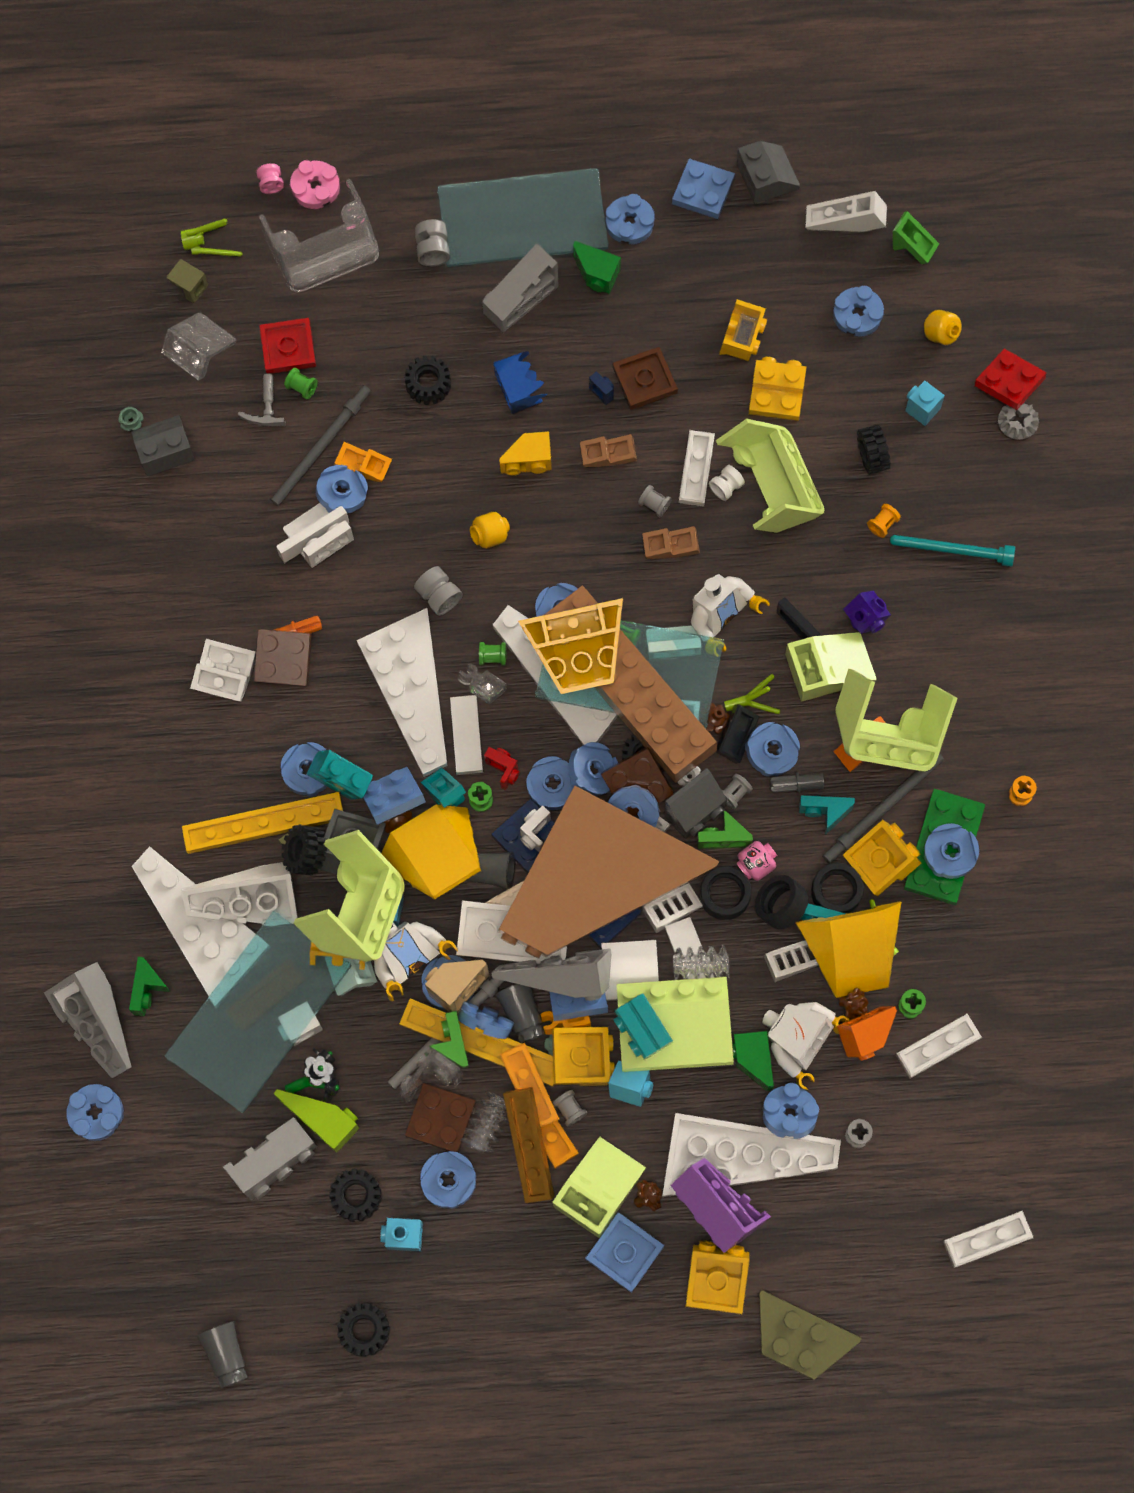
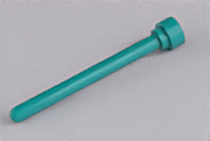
(1003, 555)

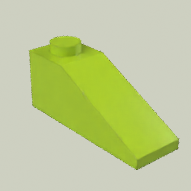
(324, 1119)

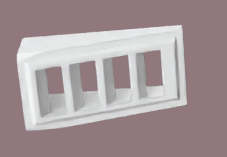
(657, 924)
(777, 973)

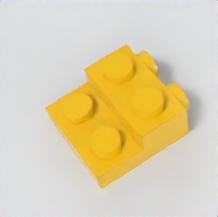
(777, 389)
(883, 857)
(582, 1056)
(717, 1278)

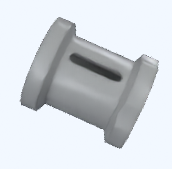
(654, 501)
(743, 788)
(569, 1108)
(864, 1127)

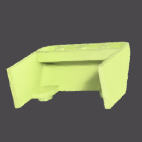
(779, 472)
(910, 745)
(369, 905)

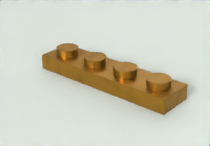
(528, 1145)

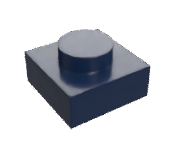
(601, 387)

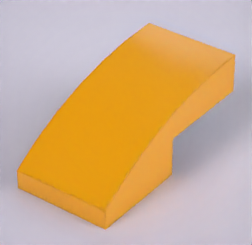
(369, 464)

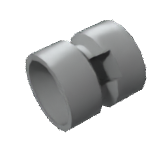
(432, 242)
(440, 592)

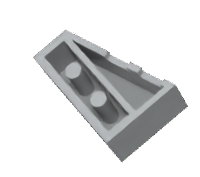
(522, 288)
(271, 1159)

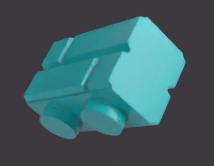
(339, 774)
(642, 1026)

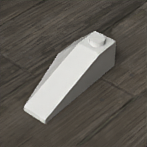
(244, 896)

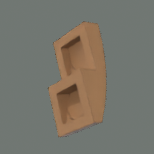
(610, 452)
(671, 544)

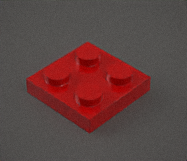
(287, 345)
(1010, 379)

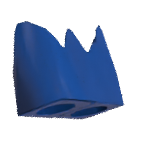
(518, 382)

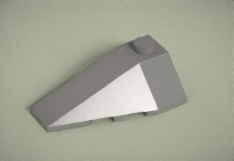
(576, 977)
(90, 1009)

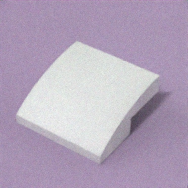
(224, 670)
(631, 964)

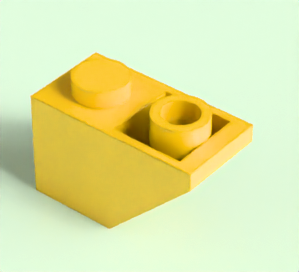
(527, 454)

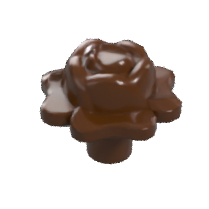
(717, 719)
(397, 821)
(854, 1003)
(648, 1195)

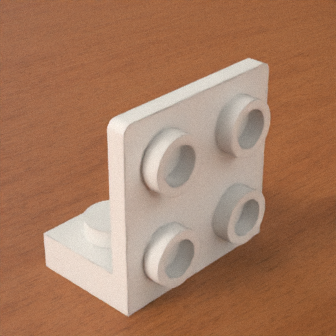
(320, 548)

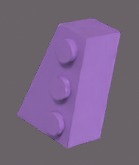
(716, 1205)

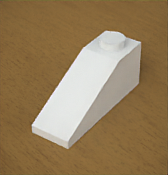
(850, 213)

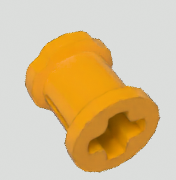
(883, 520)
(1020, 783)

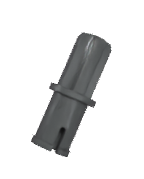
(797, 782)

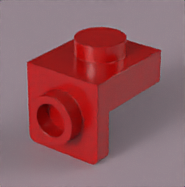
(503, 762)

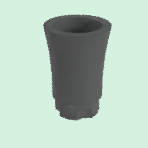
(496, 869)
(522, 1010)
(224, 1353)

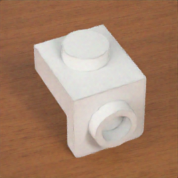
(533, 824)

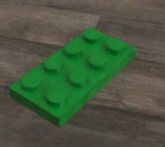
(943, 809)

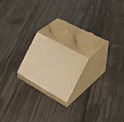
(455, 982)

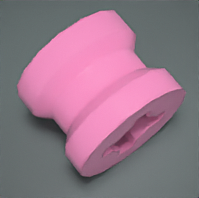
(270, 178)

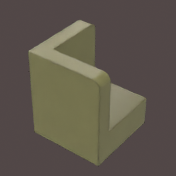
(189, 279)

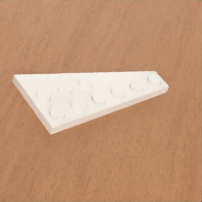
(406, 675)
(584, 722)
(207, 943)
(745, 1151)

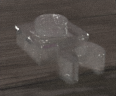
(483, 685)

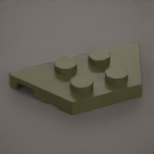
(800, 1338)

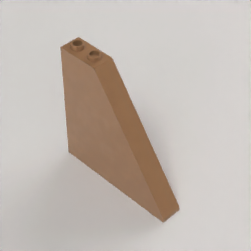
(595, 872)

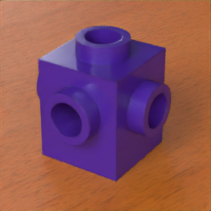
(867, 612)

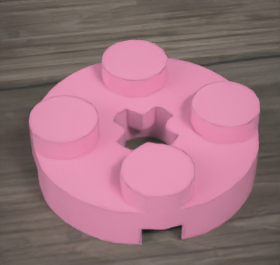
(315, 171)

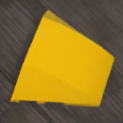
(577, 644)
(434, 850)
(854, 947)

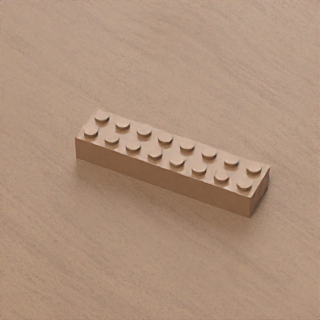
(650, 705)

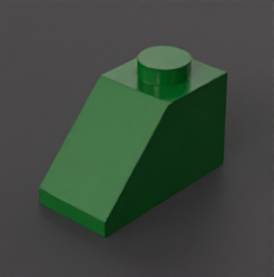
(596, 266)
(753, 1057)

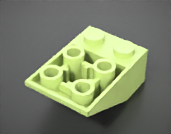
(823, 661)
(598, 1187)

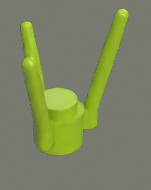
(194, 238)

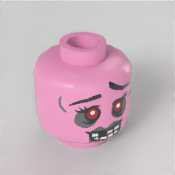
(757, 860)

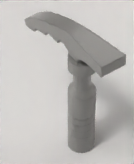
(267, 419)

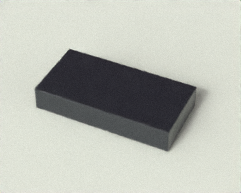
(795, 620)
(736, 733)

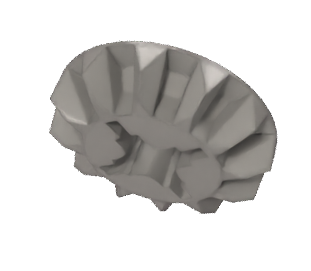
(1013, 428)

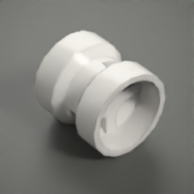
(726, 483)

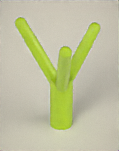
(756, 692)

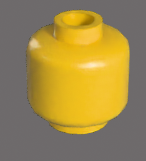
(942, 327)
(489, 530)

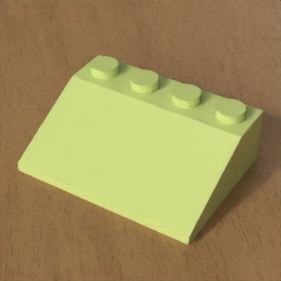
(694, 1017)

